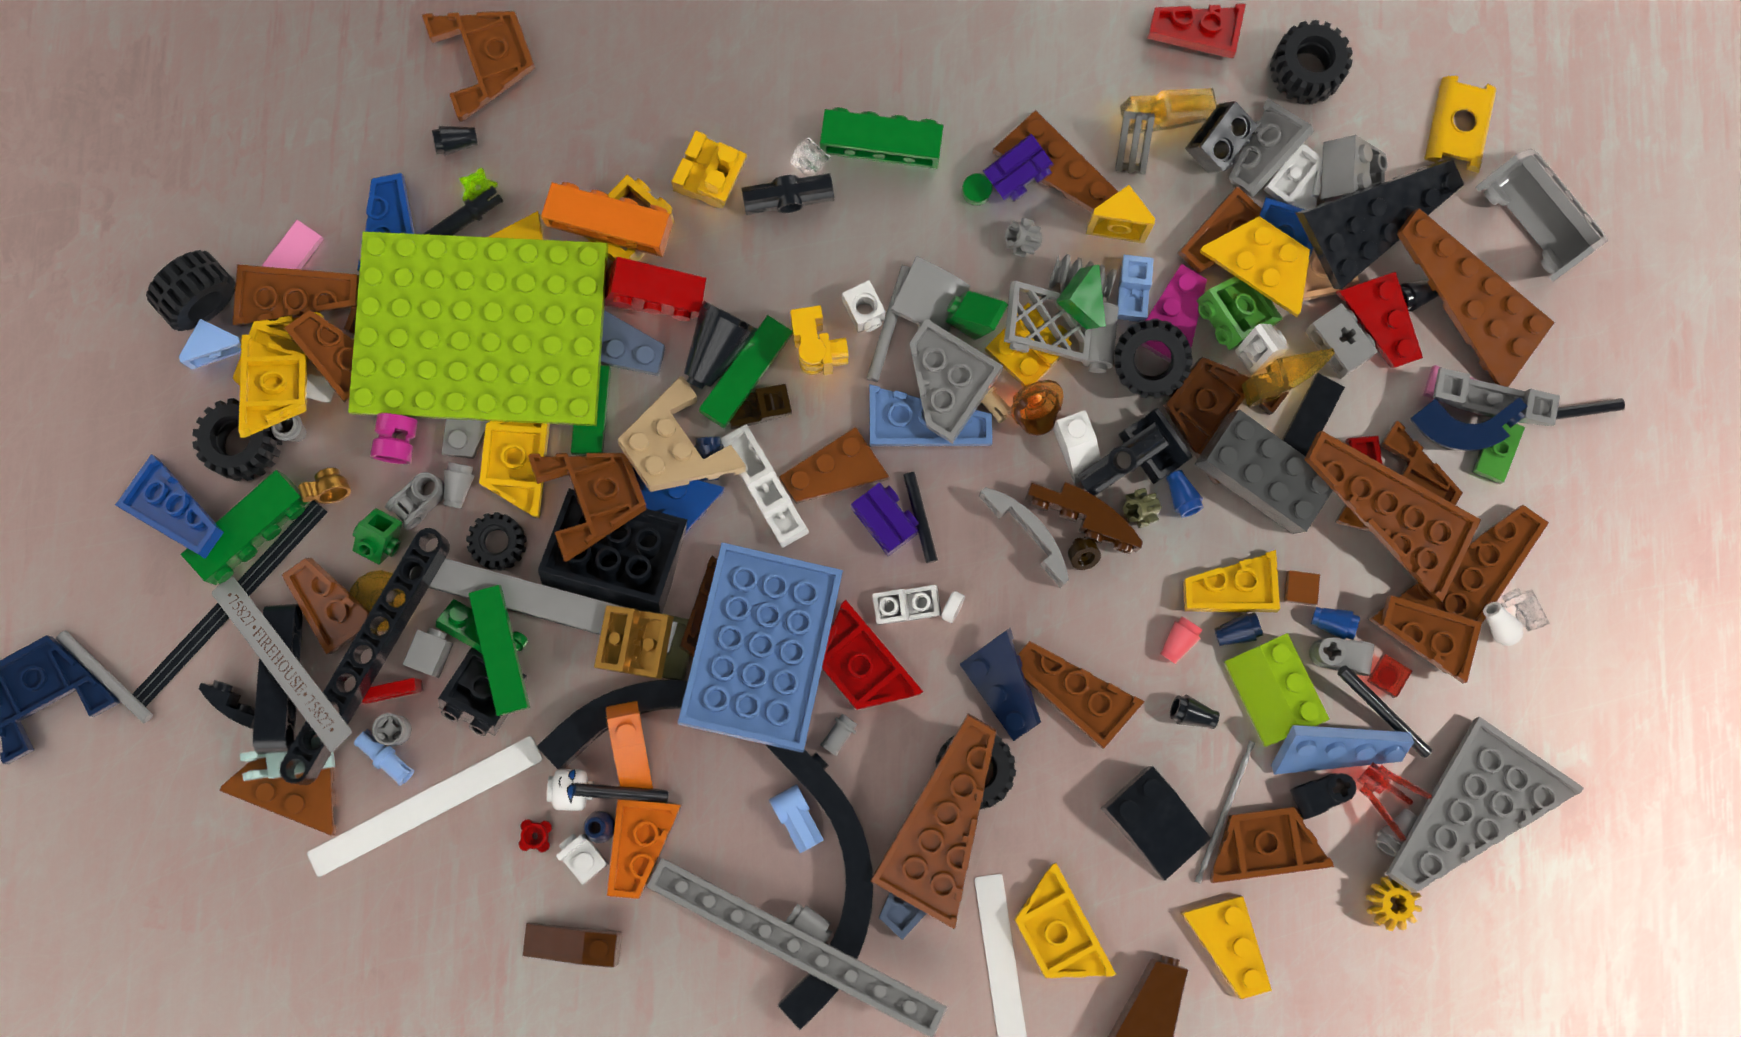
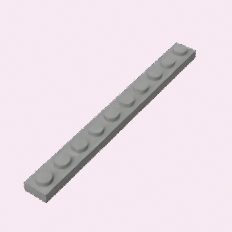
(798, 948)

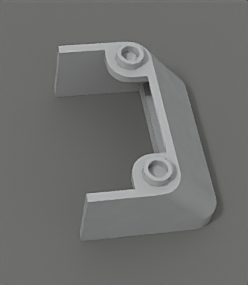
(1545, 211)

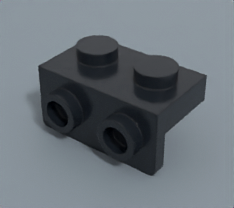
(1168, 459)

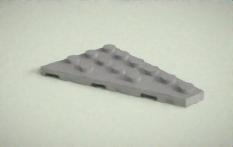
(1478, 801)

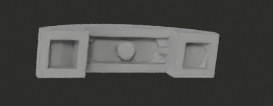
(1489, 399)
(1001, 504)

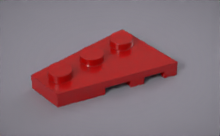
(1205, 30)

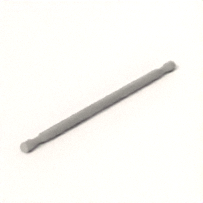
(1224, 813)

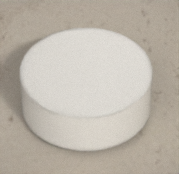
(953, 607)

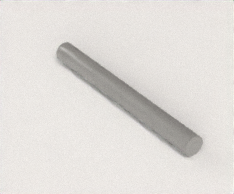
(887, 330)
(104, 676)

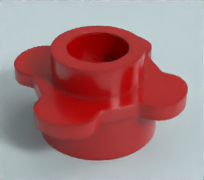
(528, 842)

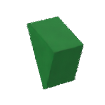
(1084, 298)

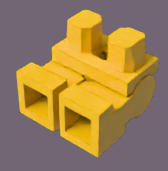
(708, 170)
(813, 352)

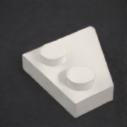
(1298, 179)

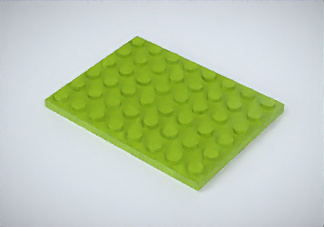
(479, 328)

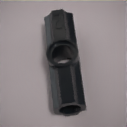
(788, 194)
(1140, 448)

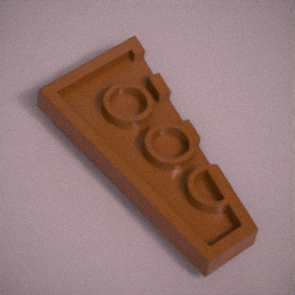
(1070, 171)

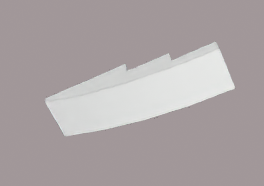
(766, 487)

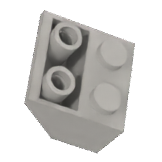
(1350, 166)

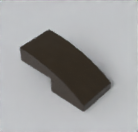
(762, 406)

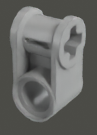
(415, 501)
(1352, 653)

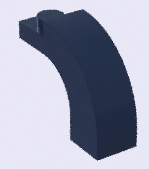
(1450, 433)

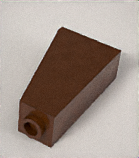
(1154, 1001)

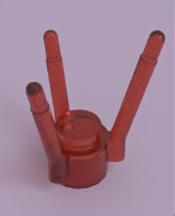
(1379, 778)

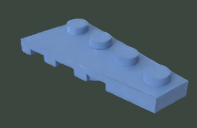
(900, 421)
(1331, 748)

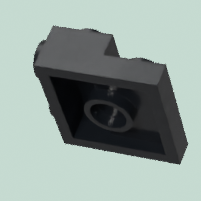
(470, 696)

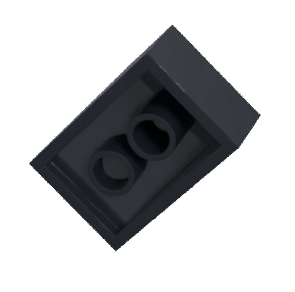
(1156, 822)

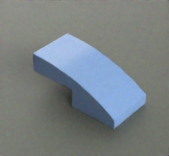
(1134, 287)

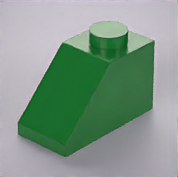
(975, 314)

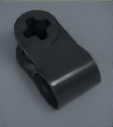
(1318, 795)

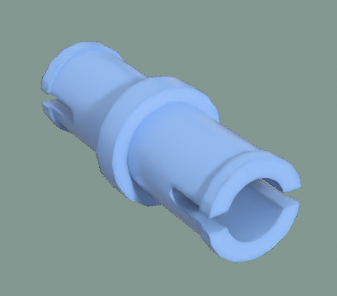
(384, 757)

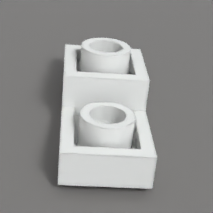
(906, 604)

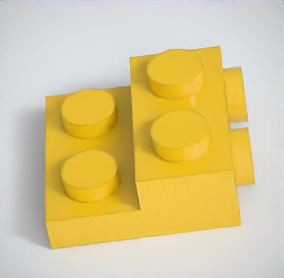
(1027, 366)

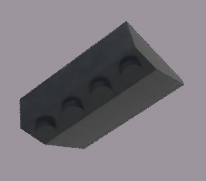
(625, 567)

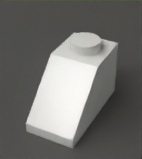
(1077, 443)

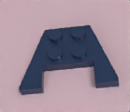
(37, 679)

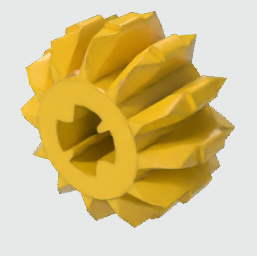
(1383, 905)

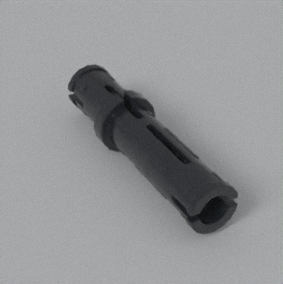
(467, 214)

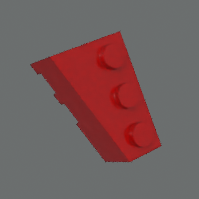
(653, 289)

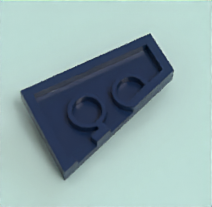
(1000, 681)

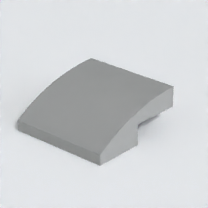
(927, 294)

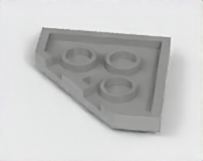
(950, 378)

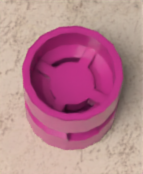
(397, 449)

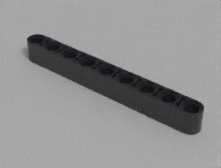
(368, 638)

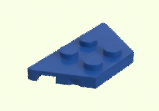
(683, 501)

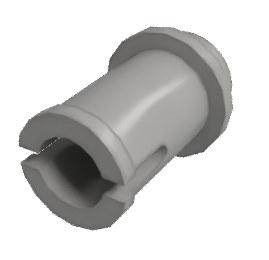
(839, 734)

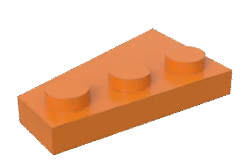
(637, 843)

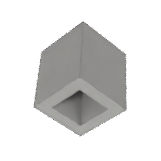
(428, 652)

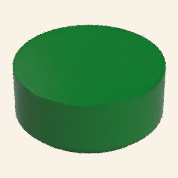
(977, 189)

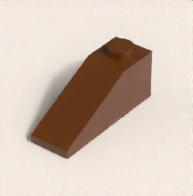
(572, 944)

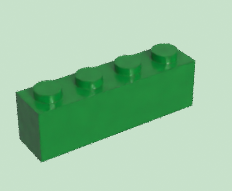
(881, 138)
(248, 526)

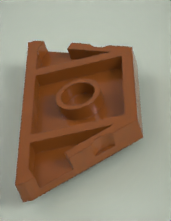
(305, 804)
(1267, 846)

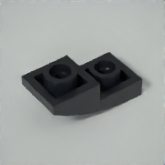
(226, 702)

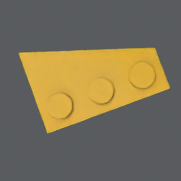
(1235, 588)

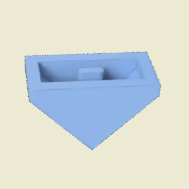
(209, 345)

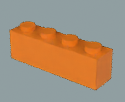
(607, 219)

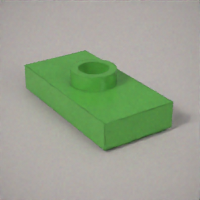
(1496, 460)

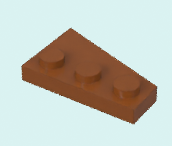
(326, 349)
(836, 467)
(326, 605)

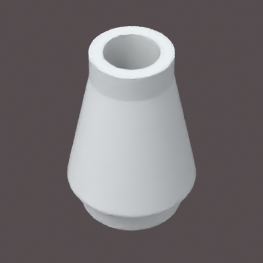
(1503, 625)

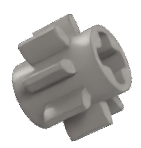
(1023, 237)

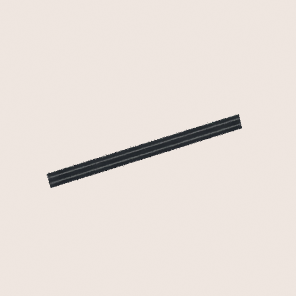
(216, 616)

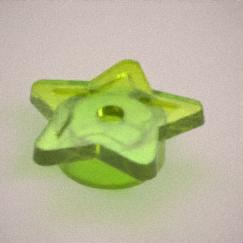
(472, 181)

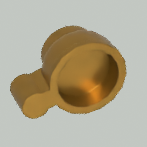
(327, 487)

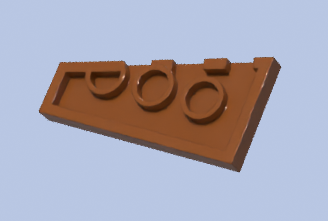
(285, 292)
(1083, 698)

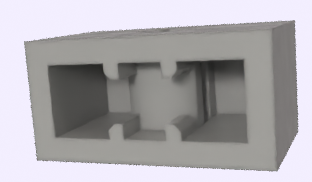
(1349, 354)

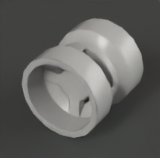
(385, 728)

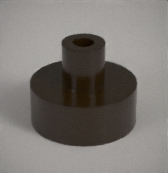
(1084, 554)

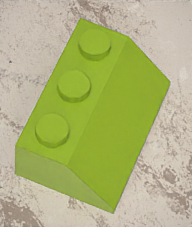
(1275, 689)

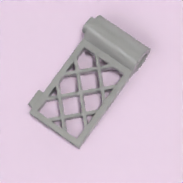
(1095, 345)

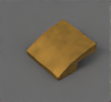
(633, 642)

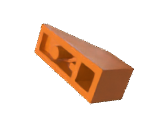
(629, 745)

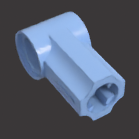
(793, 812)

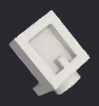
(581, 857)

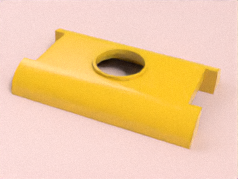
(1445, 137)

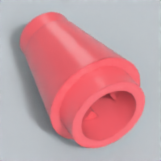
(1180, 639)

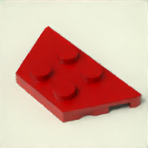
(863, 664)

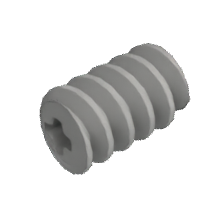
(1065, 271)

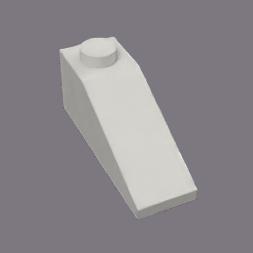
(1261, 347)

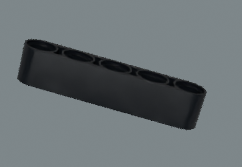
(273, 708)

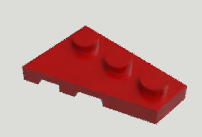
(1385, 317)

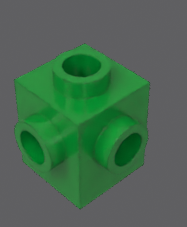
(377, 536)

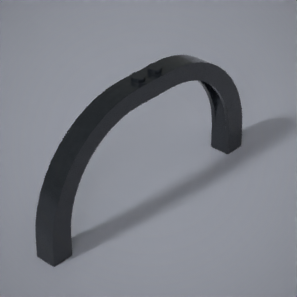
(810, 993)

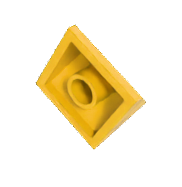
(1122, 218)

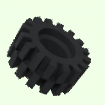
(480, 532)

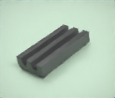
(1132, 166)

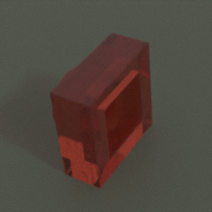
(1389, 676)

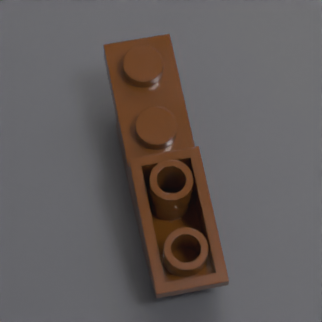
(1098, 519)

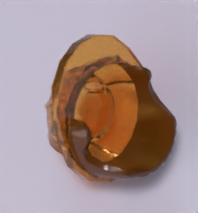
(1037, 406)

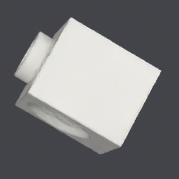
(860, 295)

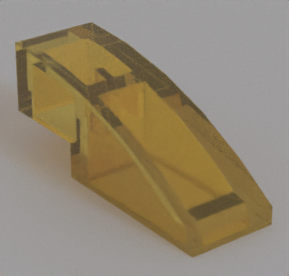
(1172, 108)
(1284, 376)

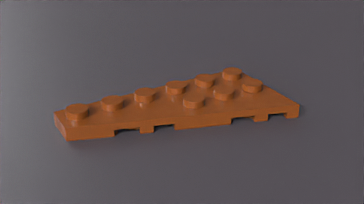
(1481, 304)
(936, 840)

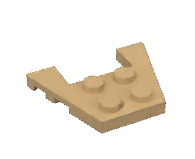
(664, 452)

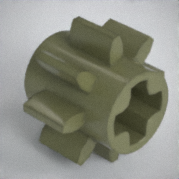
(1142, 507)

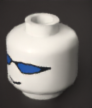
(561, 789)

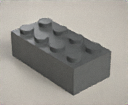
(1264, 472)

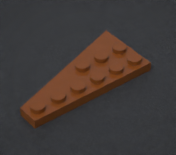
(1409, 520)
(1485, 568)

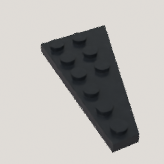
(1365, 223)

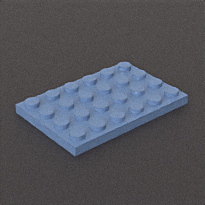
(761, 647)

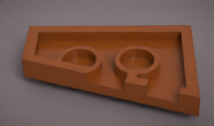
(1229, 215)
(1433, 633)

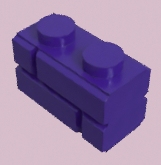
(1019, 168)
(884, 518)

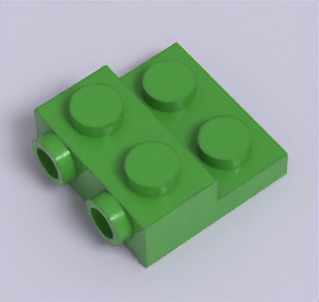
(1236, 311)

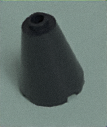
(715, 344)

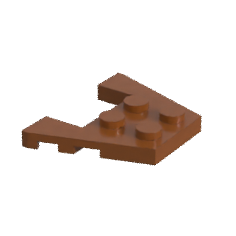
(495, 50)
(1418, 469)
(604, 490)

